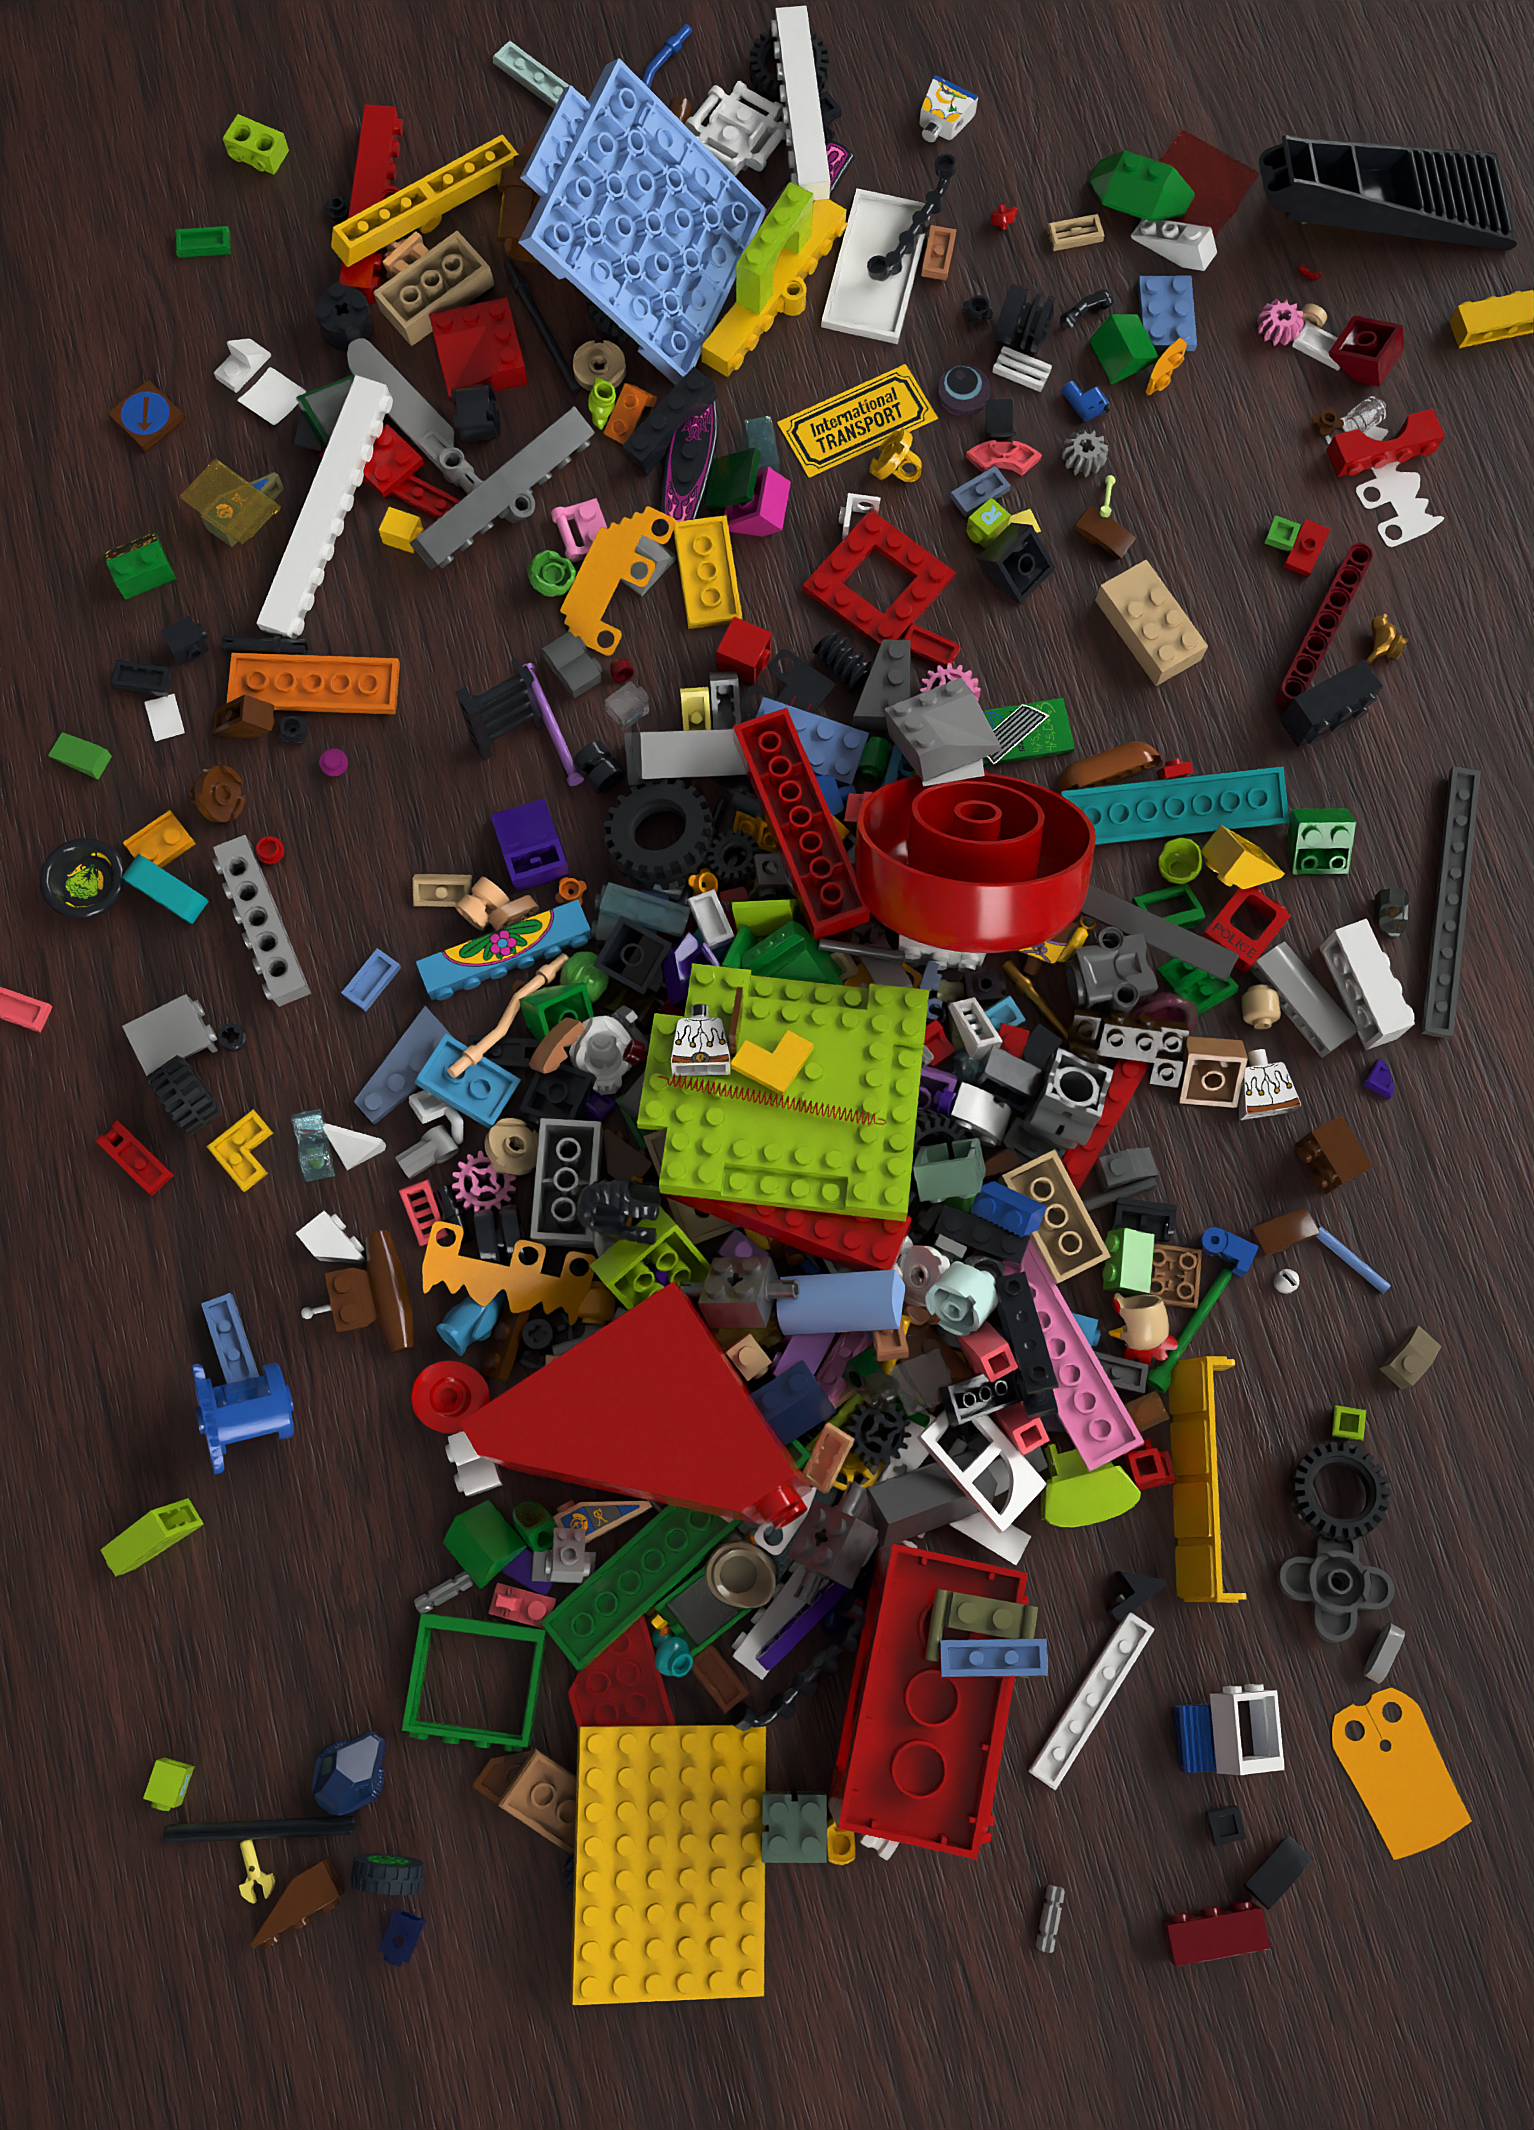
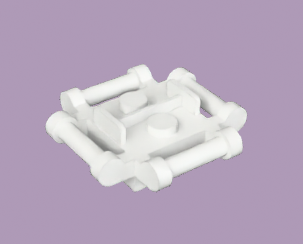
(737, 132)

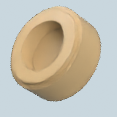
(1314, 315)

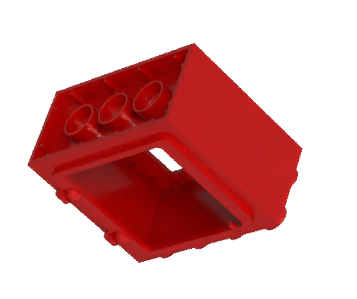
(914, 1745)

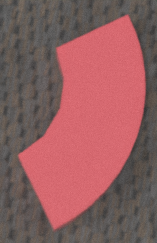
(1003, 455)

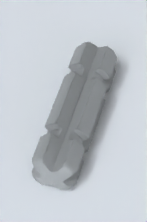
(443, 1592)
(1050, 1918)

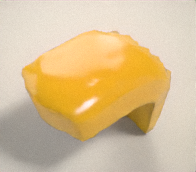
(839, 1844)

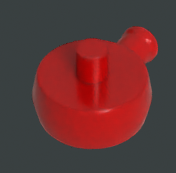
(1003, 216)

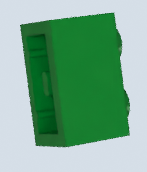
(1320, 840)

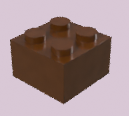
(1333, 1155)

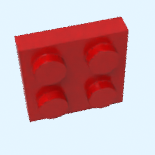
(391, 462)

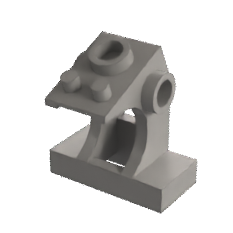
(566, 1560)

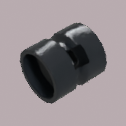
(597, 764)

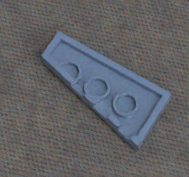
(399, 1070)

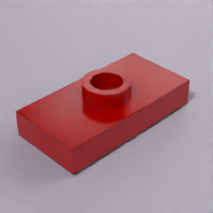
(1307, 548)

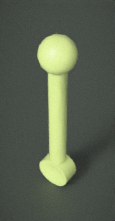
(1106, 510)

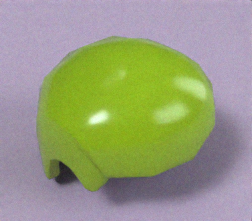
(1180, 861)

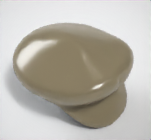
(741, 1575)

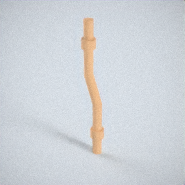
(474, 1054)

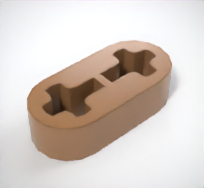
(513, 912)

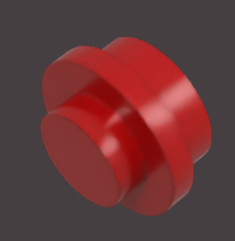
(269, 850)

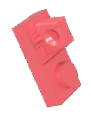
(521, 1605)

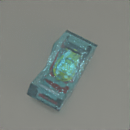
(314, 1145)

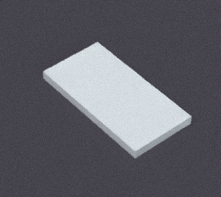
(855, 300)

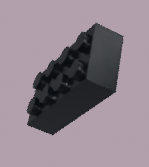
(977, 1396)

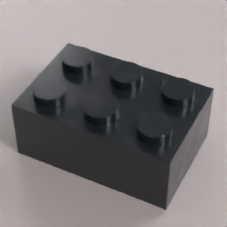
(1331, 704)

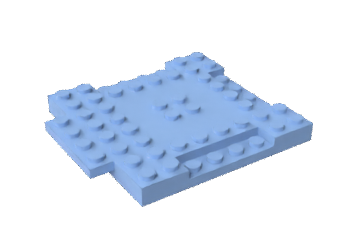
(638, 216)

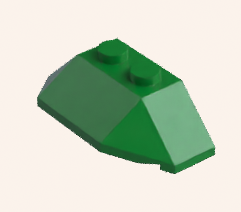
(1141, 187)

